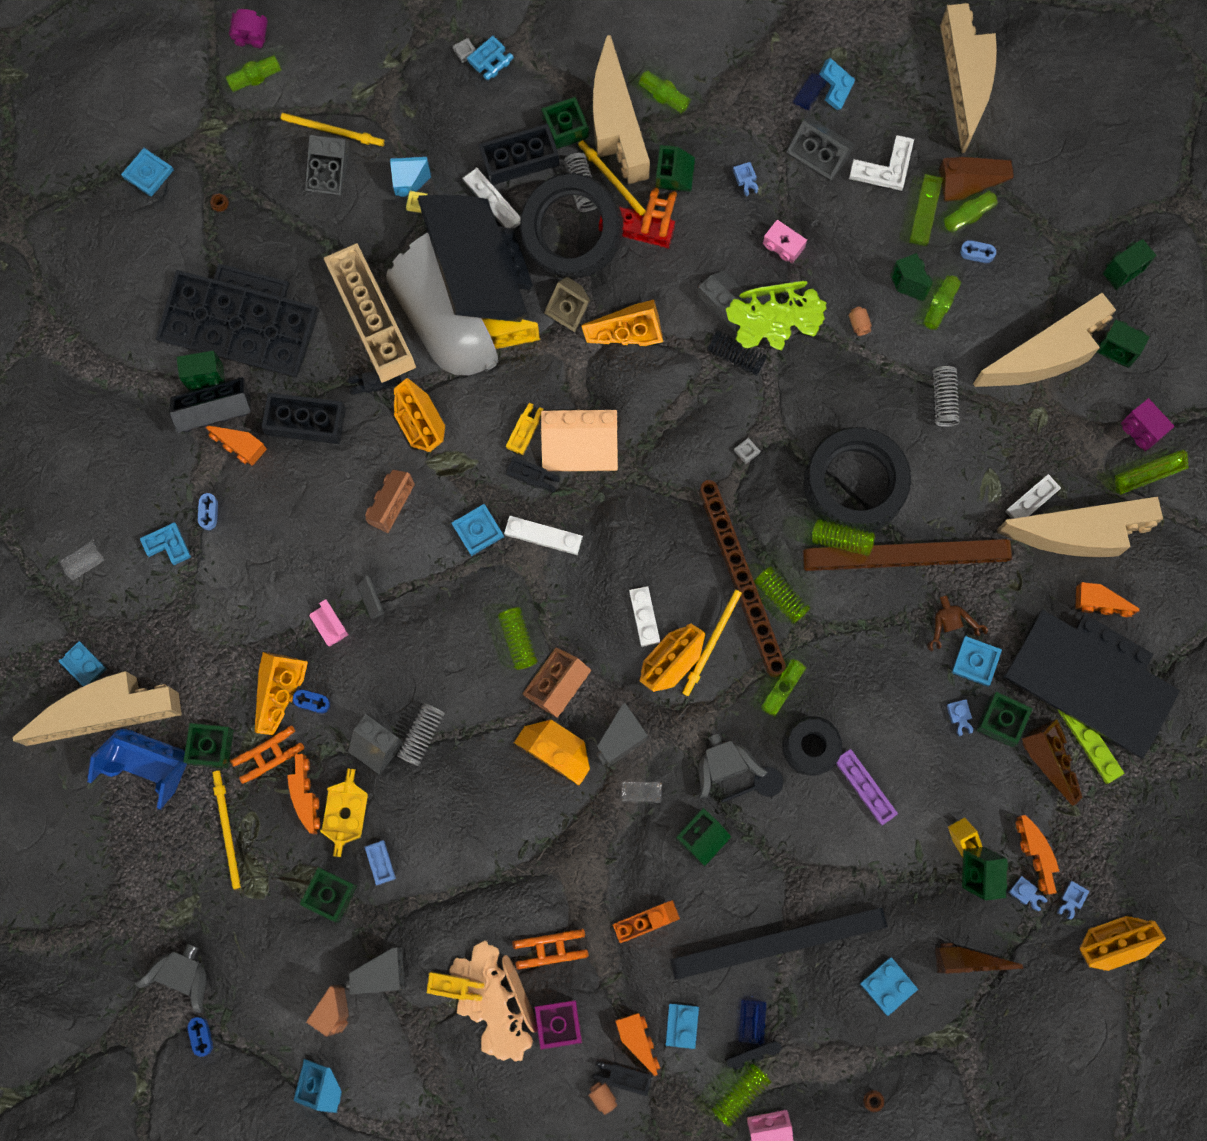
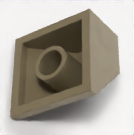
(568, 303)

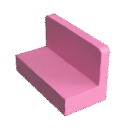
(328, 623)
(770, 1127)

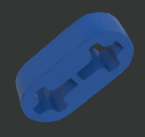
(309, 705)
(195, 1038)

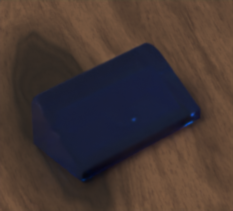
(810, 91)
(752, 1022)

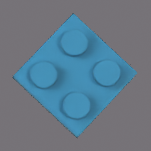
(147, 172)
(477, 529)
(976, 661)
(888, 986)

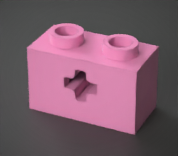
(779, 234)

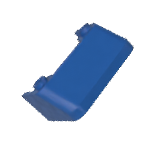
(141, 757)

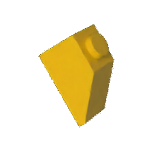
(964, 835)

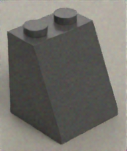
(621, 737)
(373, 744)
(379, 974)

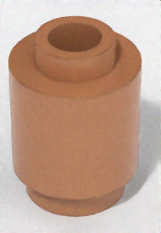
(860, 321)
(602, 1098)

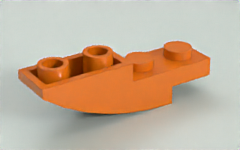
(304, 802)
(1035, 844)

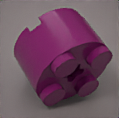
(248, 28)

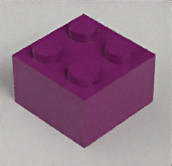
(1146, 425)
(558, 1024)

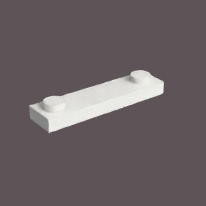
(501, 209)
(543, 535)

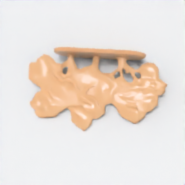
(493, 1008)

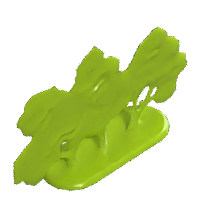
(775, 319)

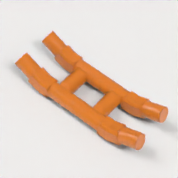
(665, 216)
(255, 753)
(539, 942)

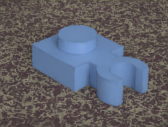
(746, 176)
(960, 713)
(1025, 893)
(1074, 897)

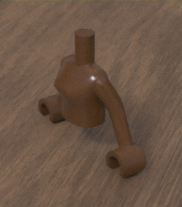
(950, 620)

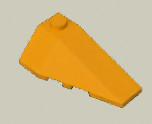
(627, 326)
(276, 685)

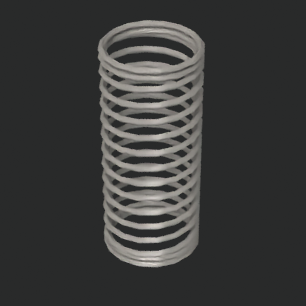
(583, 199)
(949, 417)
(427, 709)

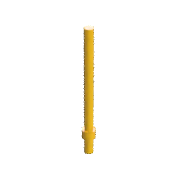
(365, 138)
(592, 156)
(694, 676)
(219, 791)

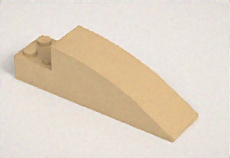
(970, 68)
(615, 120)
(370, 313)
(1054, 349)
(1086, 531)
(101, 707)

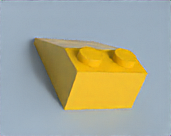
(511, 333)

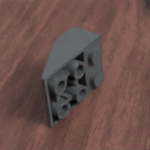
(326, 164)

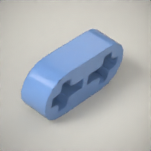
(978, 251)
(212, 512)

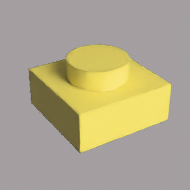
(412, 203)

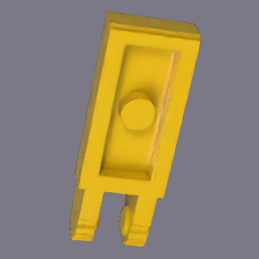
(524, 430)
(453, 986)

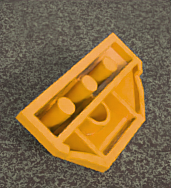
(417, 416)
(672, 658)
(556, 749)
(1120, 942)

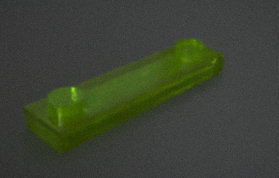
(925, 210)
(1151, 471)

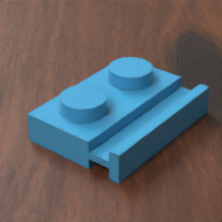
(82, 664)
(682, 1026)

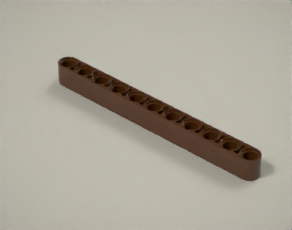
(909, 555)
(741, 568)

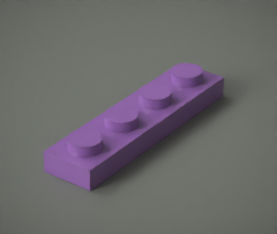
(866, 787)

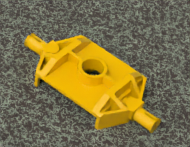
(339, 797)

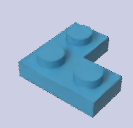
(840, 83)
(169, 539)

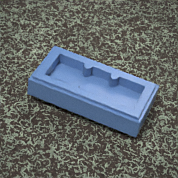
(380, 862)

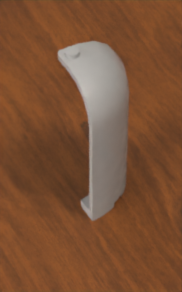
(453, 341)

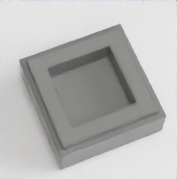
(464, 49)
(747, 450)

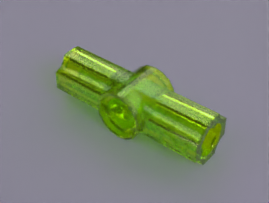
(253, 73)
(664, 91)
(970, 211)
(942, 302)
(777, 697)

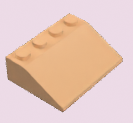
(579, 440)

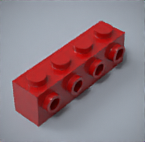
(632, 228)

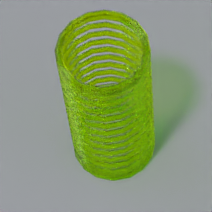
(867, 546)
(765, 575)
(527, 659)
(760, 1076)

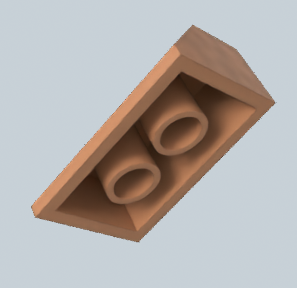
(390, 500)
(557, 682)
(331, 1012)

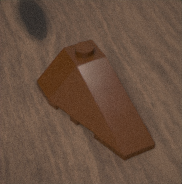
(972, 175)
(1047, 750)
(962, 960)

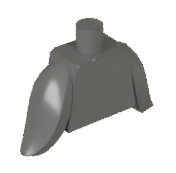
(724, 762)
(179, 973)

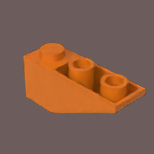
(242, 443)
(1097, 597)
(646, 921)
(634, 1037)

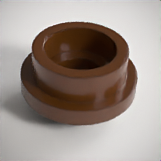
(219, 198)
(880, 1101)

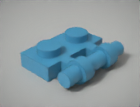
(486, 54)

